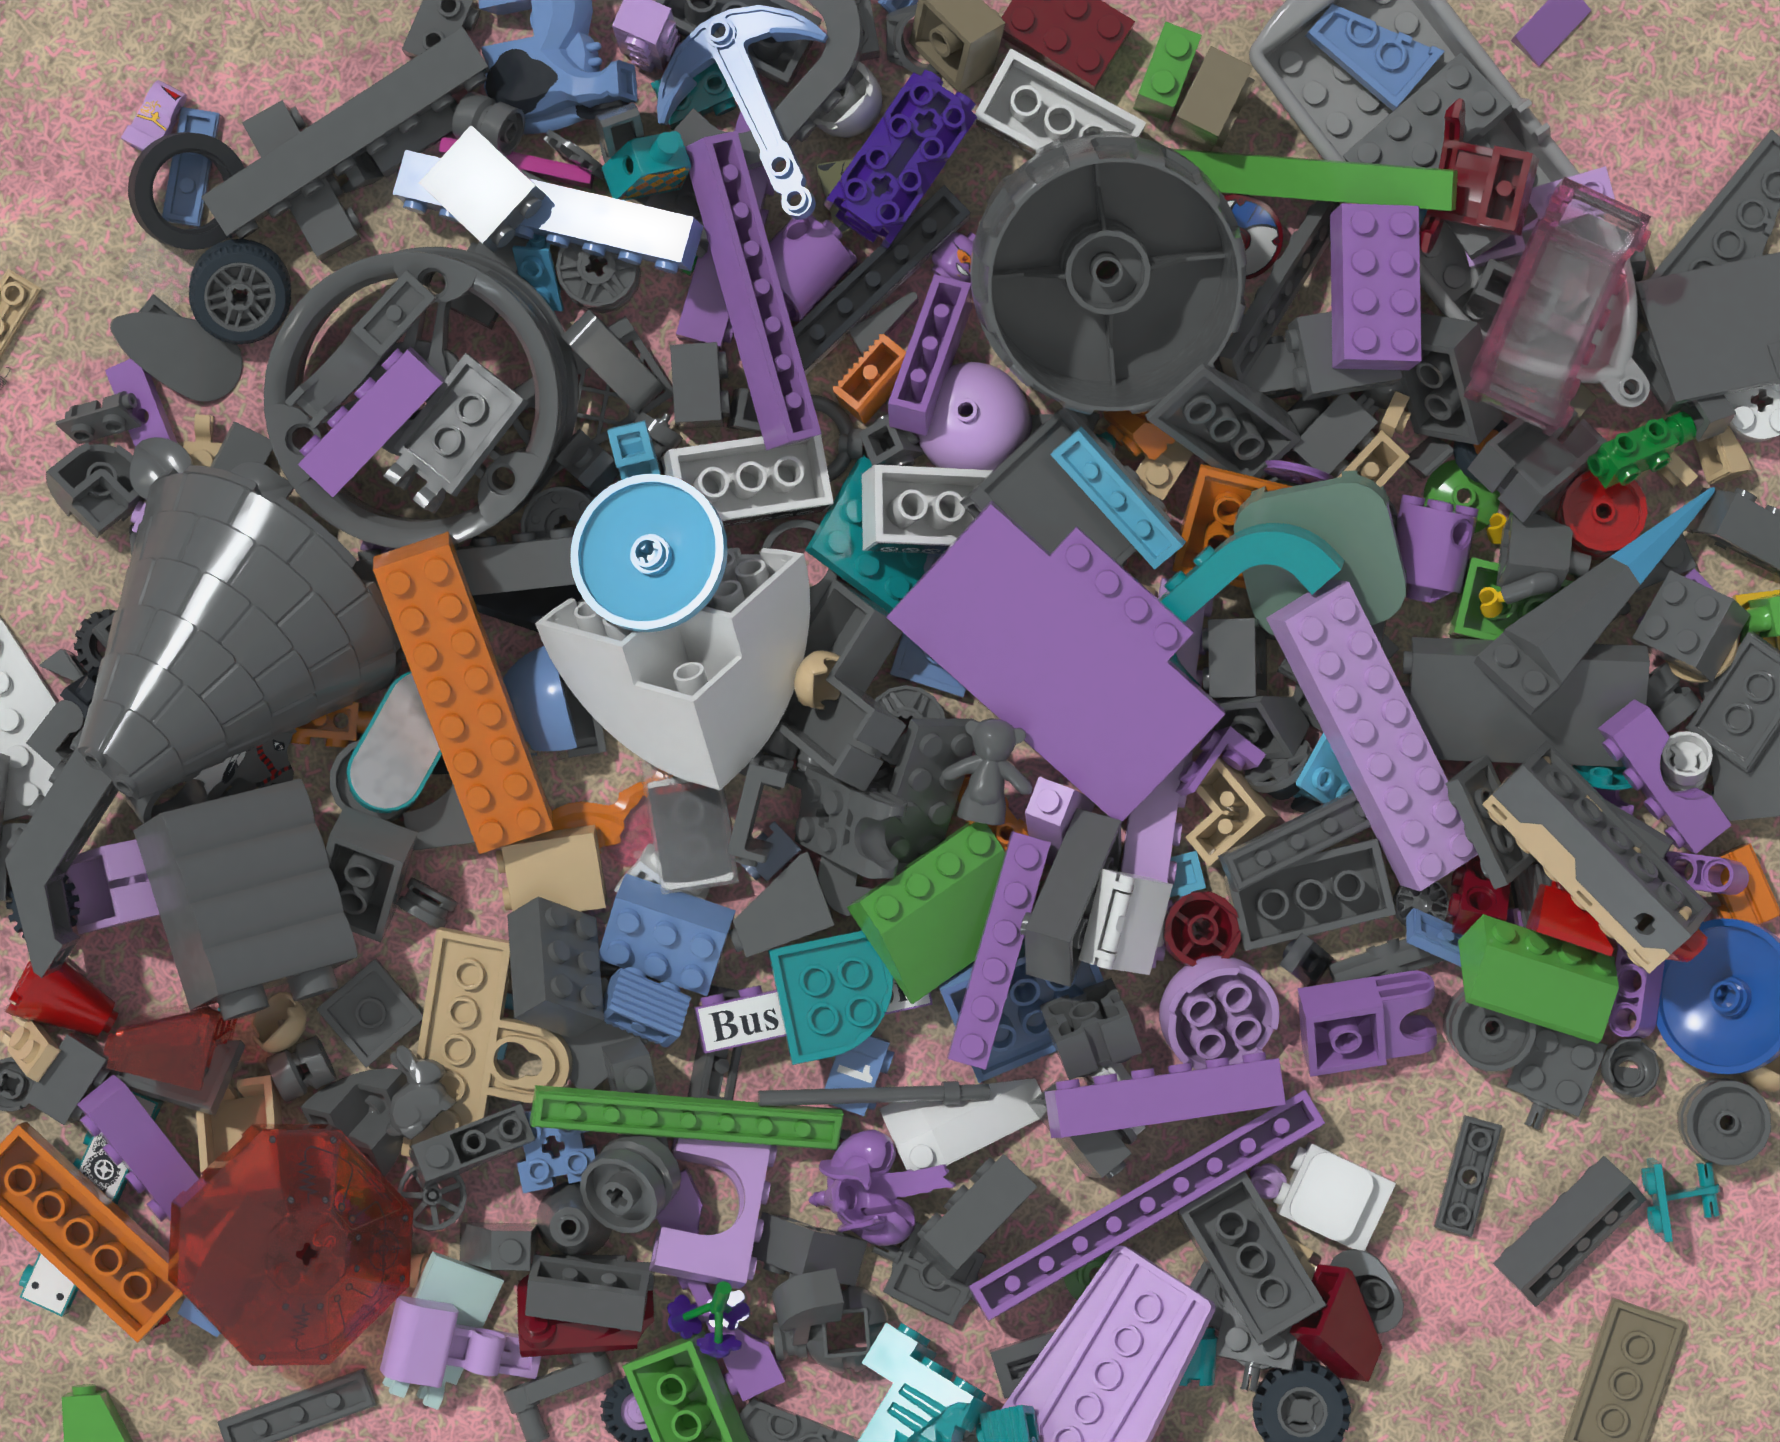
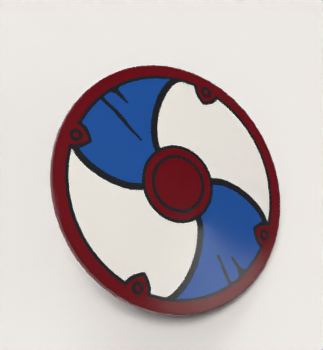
(1259, 231)

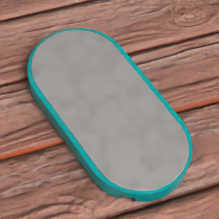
(394, 751)

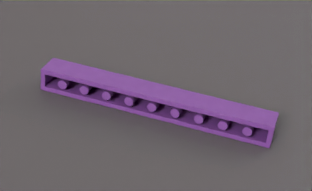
(1146, 1206)

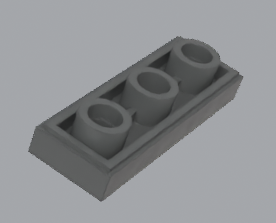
(1462, 1200)

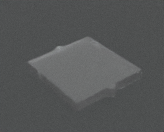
(162, 270)

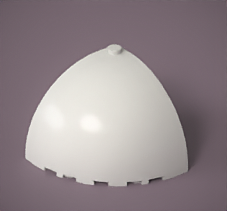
(702, 691)

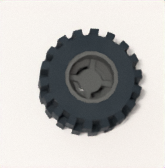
(1301, 1405)

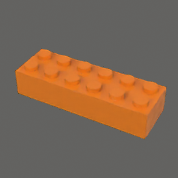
(84, 1233)

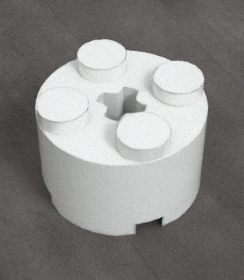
(1751, 424)

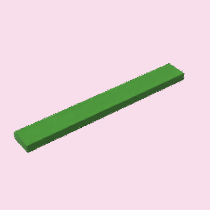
(1328, 179)
(685, 1117)

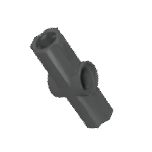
(1384, 959)

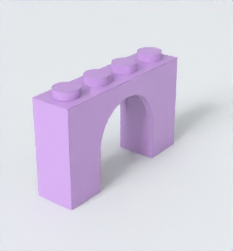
(729, 1253)

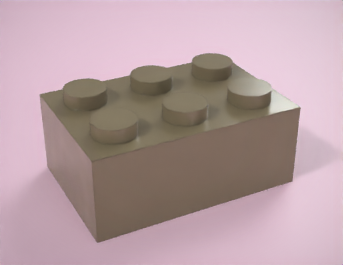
(1215, 92)

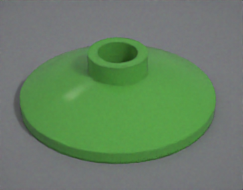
(1449, 479)

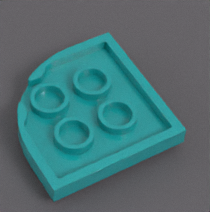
(839, 546)
(830, 994)

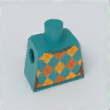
(655, 164)

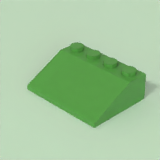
(934, 910)

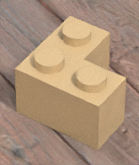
(1236, 815)

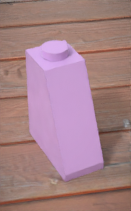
(1052, 811)

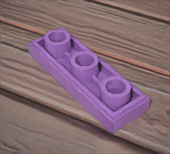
(133, 379)

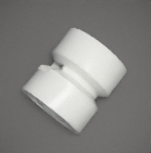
(1685, 761)

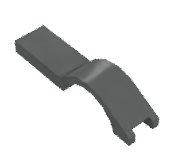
(363, 348)

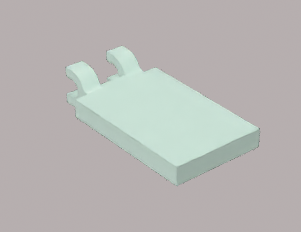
(473, 1295)

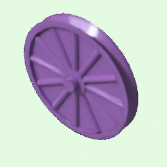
(1295, 472)

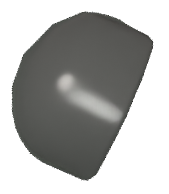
(1630, 1081)

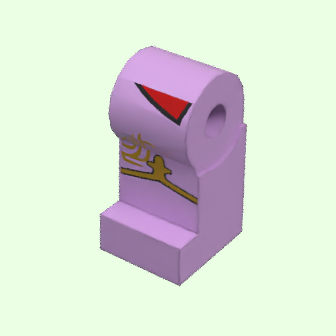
(155, 116)

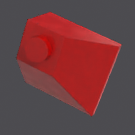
(1561, 918)

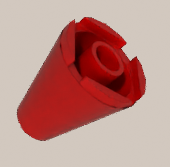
(63, 1001)

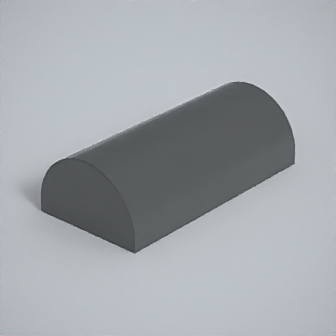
(770, 58)

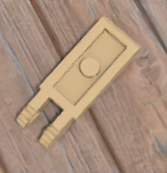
(30, 1047)

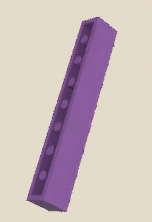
(752, 290)

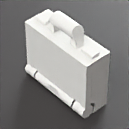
(1126, 922)

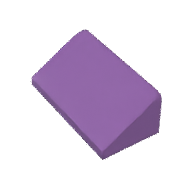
(1549, 28)

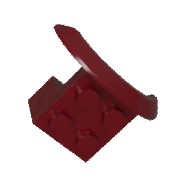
(1490, 183)

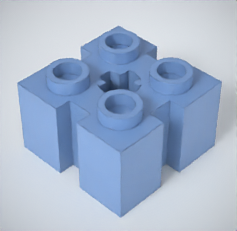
(539, 1170)

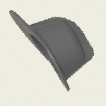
(1377, 1285)

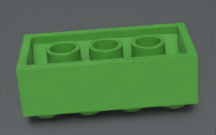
(1538, 978)
(684, 1395)

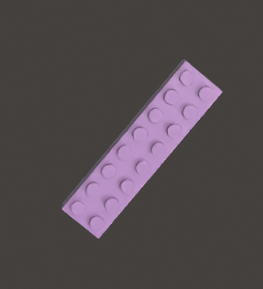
(1373, 733)

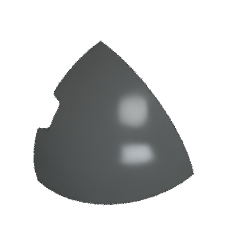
(361, 1111)

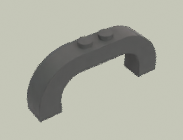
(813, 93)

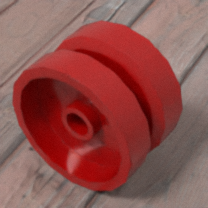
(1600, 536)

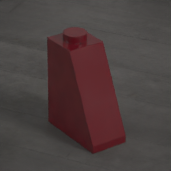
(1343, 1330)

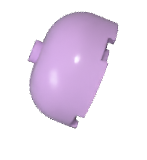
(992, 431)
(1217, 1011)

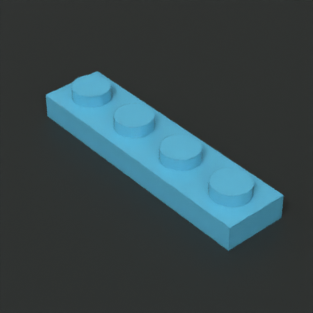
(1118, 498)

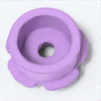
(1267, 1180)

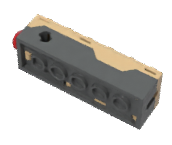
(1600, 860)

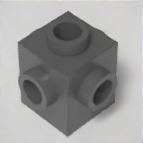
(890, 445)

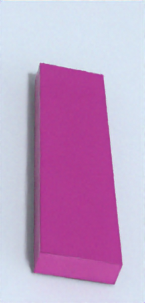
(541, 167)

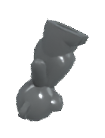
(989, 768)

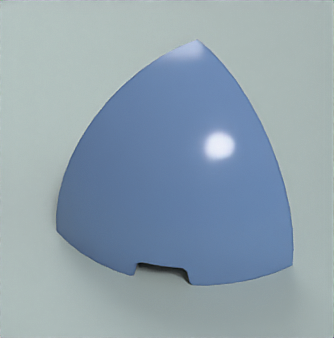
(540, 702)

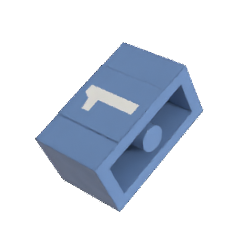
(860, 1070)

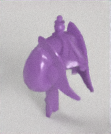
(867, 1194)

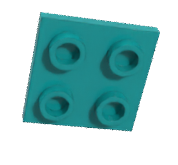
(1654, 1184)

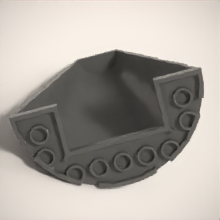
(228, 632)

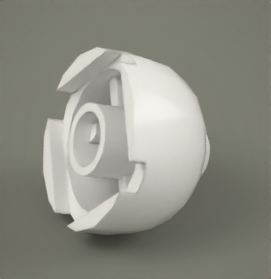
(856, 109)

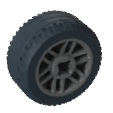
(240, 317)

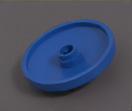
(1725, 1001)

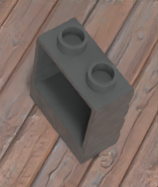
(247, 898)

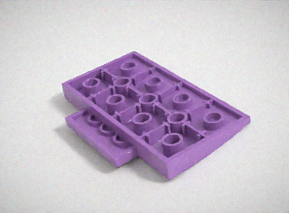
(1064, 654)

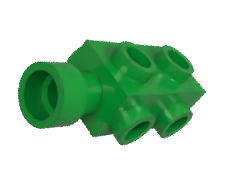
(1641, 449)

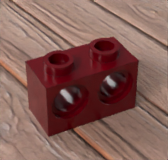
(1475, 897)

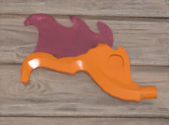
(618, 825)

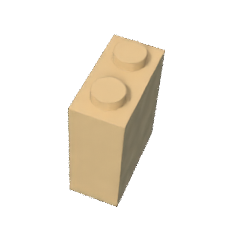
(555, 866)

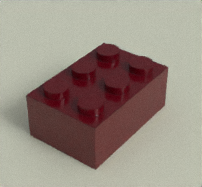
(1068, 35)

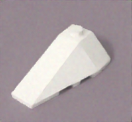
(941, 1134)

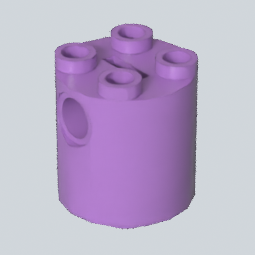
(808, 262)
(1434, 546)

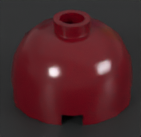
(1216, 927)

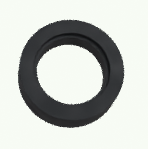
(142, 179)

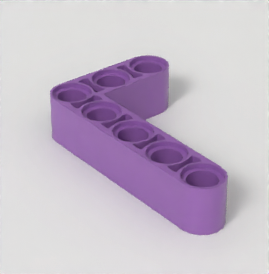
(1646, 999)

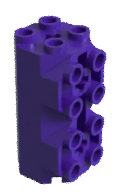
(901, 158)

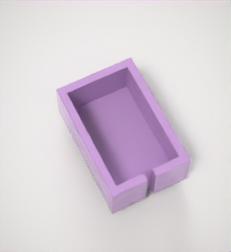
(111, 887)

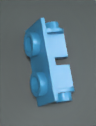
(537, 268)

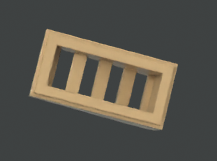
(1722, 458)

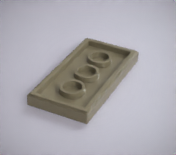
(1625, 1375)

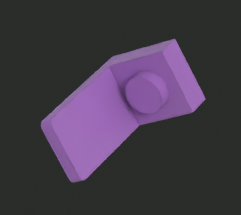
(1236, 752)

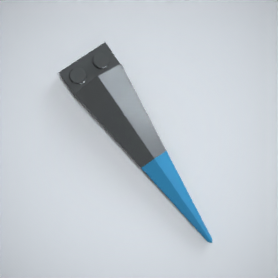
(1551, 640)

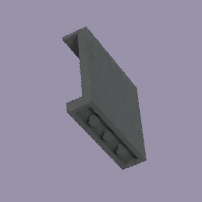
(1043, 495)

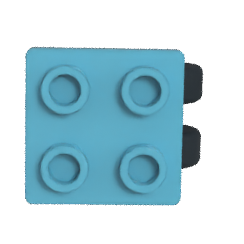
(1318, 782)

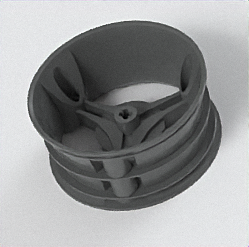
(464, 273)

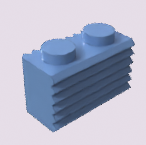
(644, 1006)

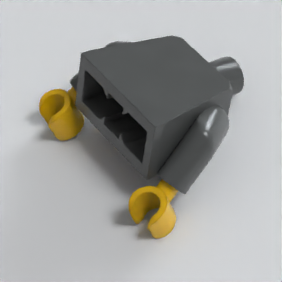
(1531, 559)

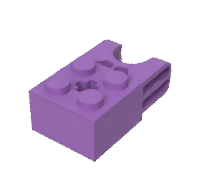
(1365, 1021)

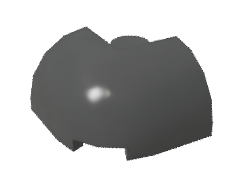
(94, 486)

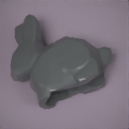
(420, 1097)

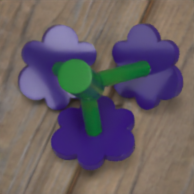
(726, 1311)

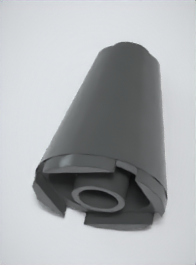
(563, 1204)

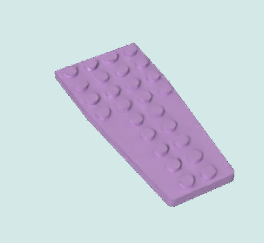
(1116, 1355)

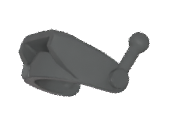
(896, 49)

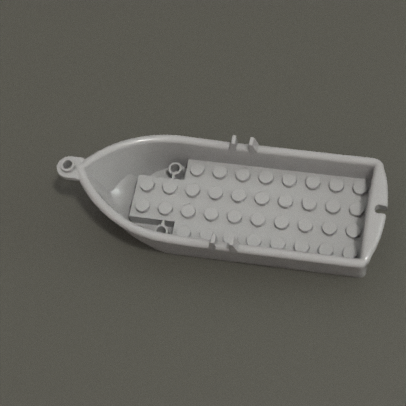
(1340, 111)

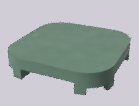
(1351, 518)

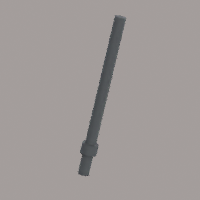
(948, 1092)

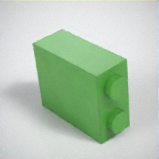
(1167, 71)

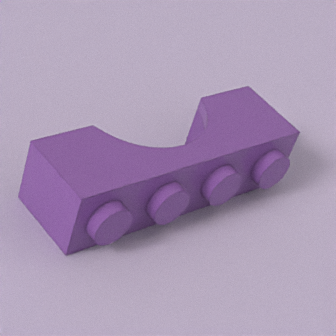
(1638, 742)

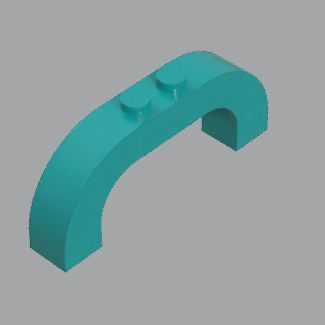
(1269, 543)

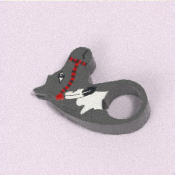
(260, 765)

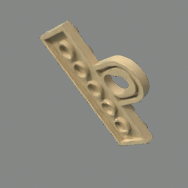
(467, 1027)

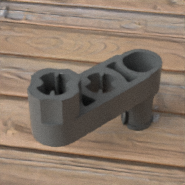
(526, 1396)

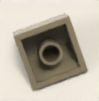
(958, 38)

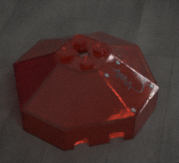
(257, 1207)

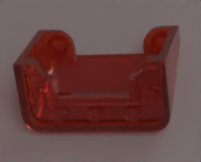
(170, 1044)

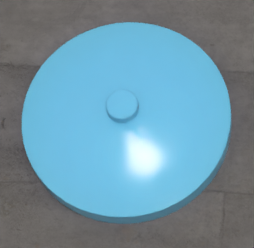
(649, 553)

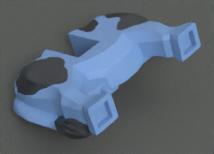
(558, 69)

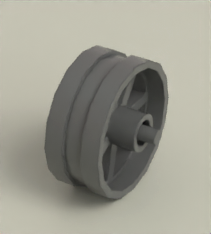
(430, 1197)

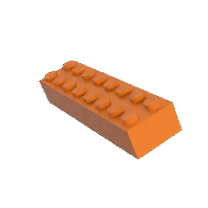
(463, 692)

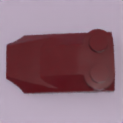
(559, 1337)

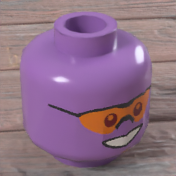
(953, 257)

